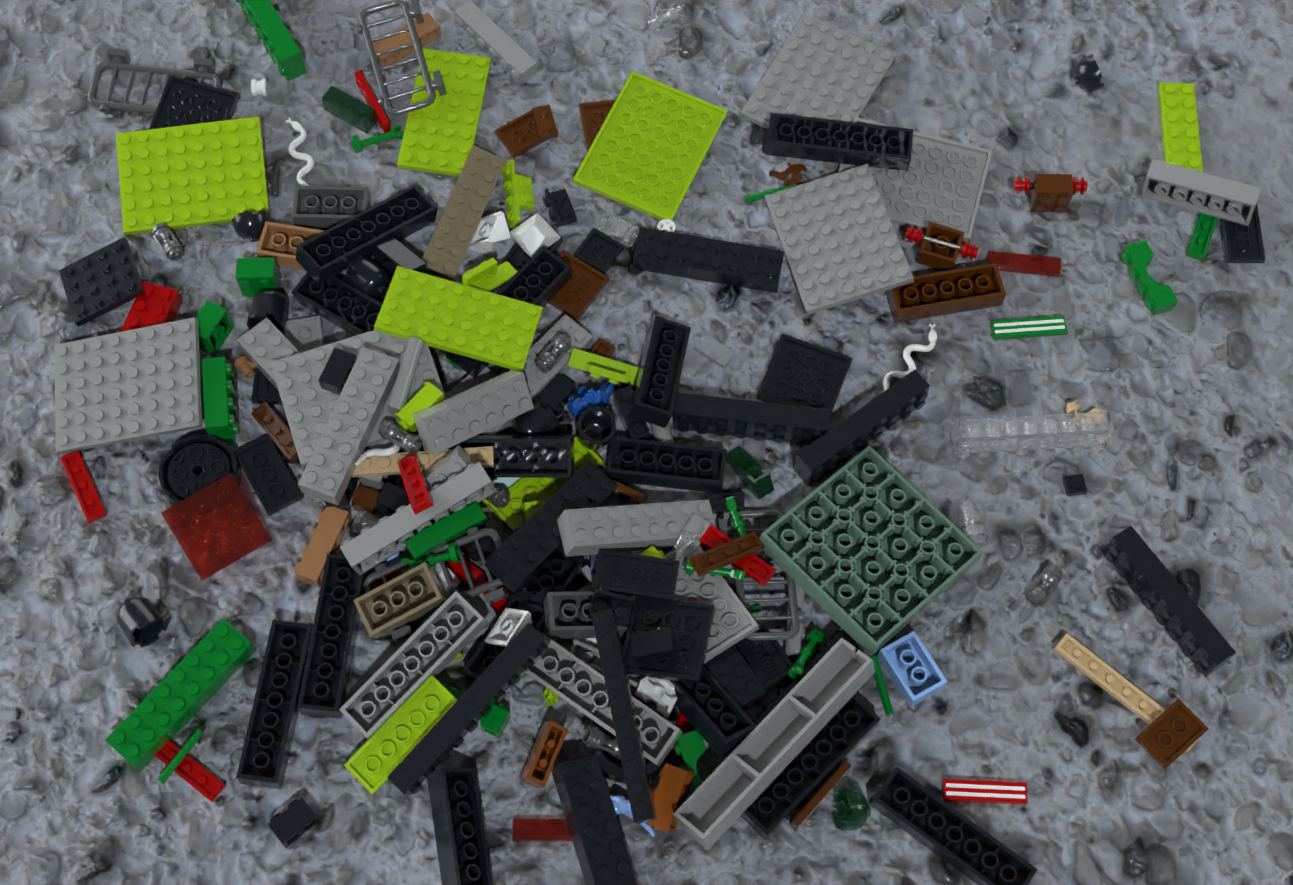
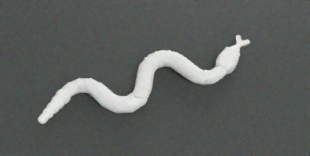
(299, 155)
(932, 337)
(379, 452)

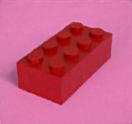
(154, 307)

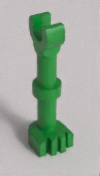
(376, 139)
(739, 524)
(453, 554)
(733, 573)
(814, 639)

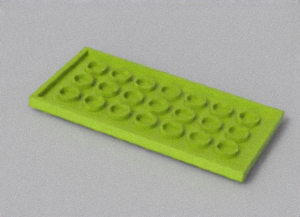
(443, 134)
(459, 318)

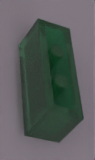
(349, 109)

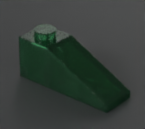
(750, 472)

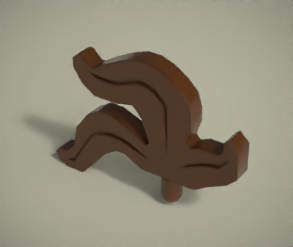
(793, 170)

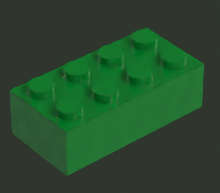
(219, 399)

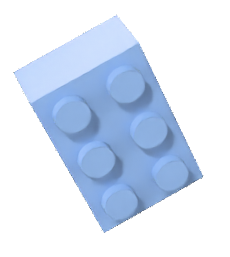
(912, 669)

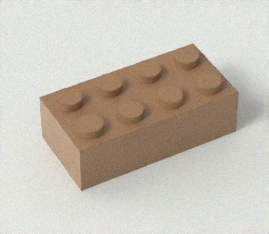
(281, 242)

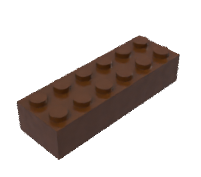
(947, 293)

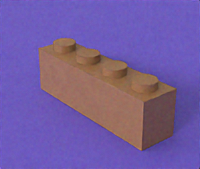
(426, 33)
(324, 541)

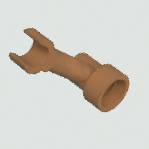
(245, 366)

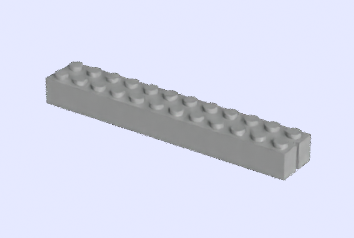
(774, 743)

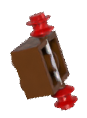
(1050, 191)
(940, 246)

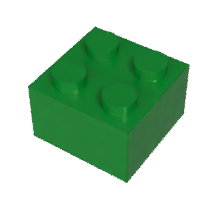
(257, 275)
(213, 326)

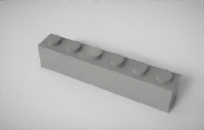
(495, 42)

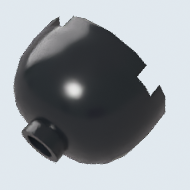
(1088, 74)
(250, 225)

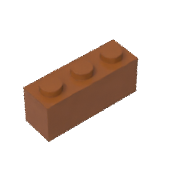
(544, 754)
(670, 795)

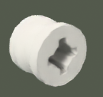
(259, 87)
(666, 225)

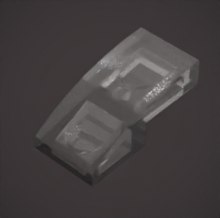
(690, 534)

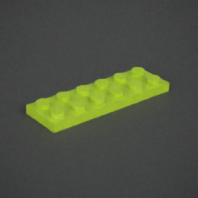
(1180, 125)
(539, 488)
(400, 734)

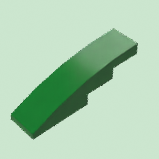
(445, 530)

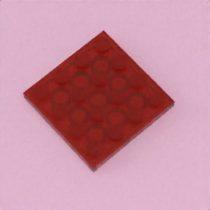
(216, 526)

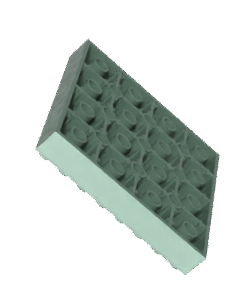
(869, 549)

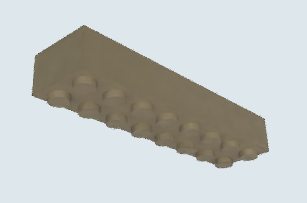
(462, 213)

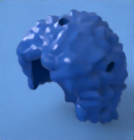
(589, 398)

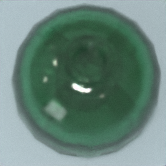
(850, 810)

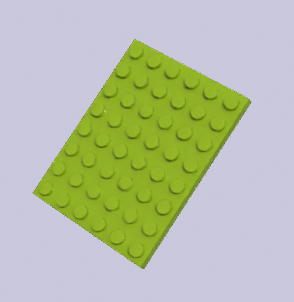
(650, 147)
(191, 174)

